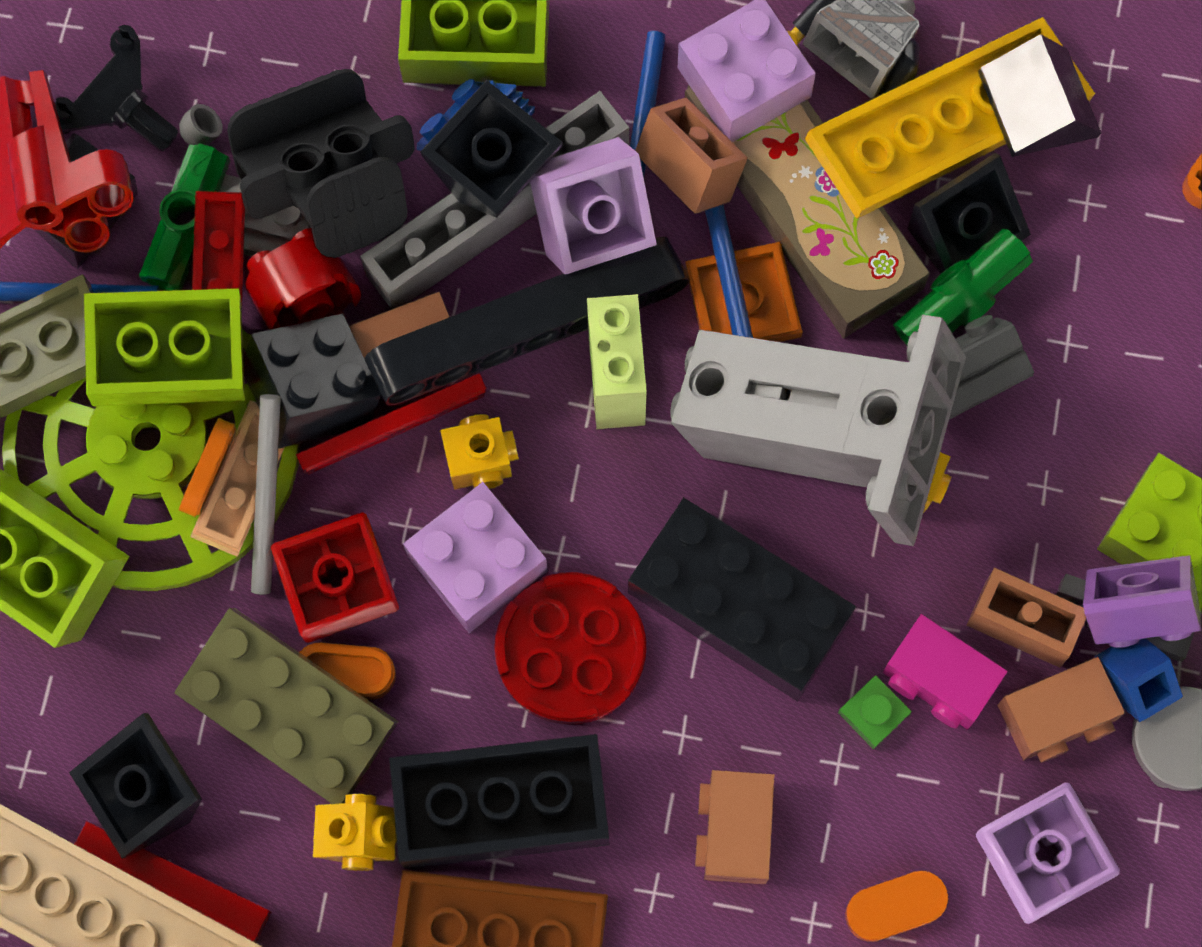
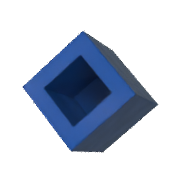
(1141, 678)

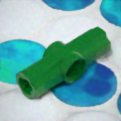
(173, 244)
(969, 286)

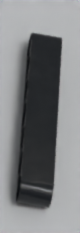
(518, 323)

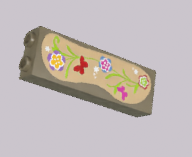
(846, 262)

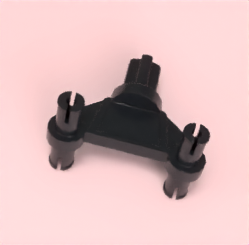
(117, 97)

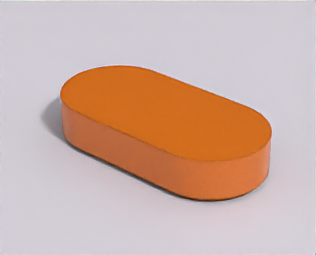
(208, 467)
(359, 667)
(896, 906)

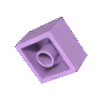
(745, 69)
(593, 206)
(476, 557)

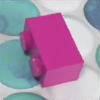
(943, 673)

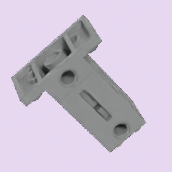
(827, 414)

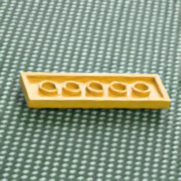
(917, 128)

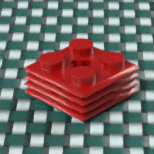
(304, 567)

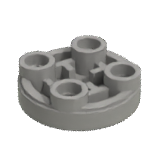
(1171, 743)

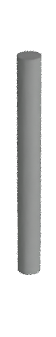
(265, 493)

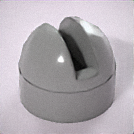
(200, 125)

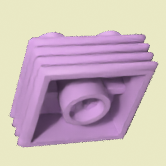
(1055, 820)

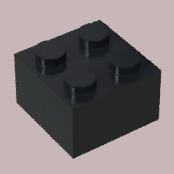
(317, 376)

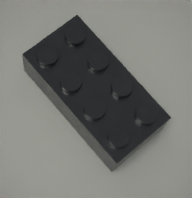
(740, 599)
(499, 801)

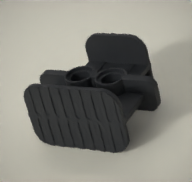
(327, 157)

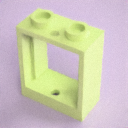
(617, 361)

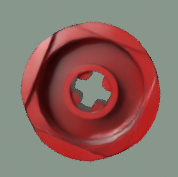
(299, 283)

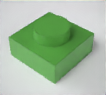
(874, 712)

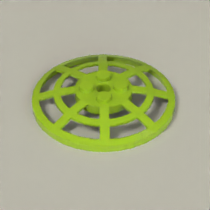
(140, 473)

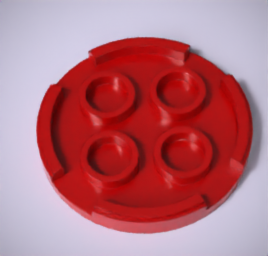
(570, 648)

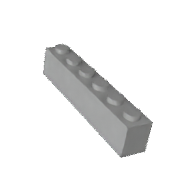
(456, 233)

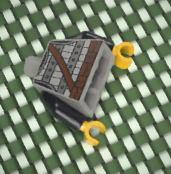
(863, 40)

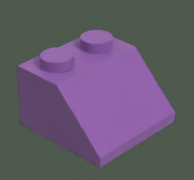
(1142, 601)

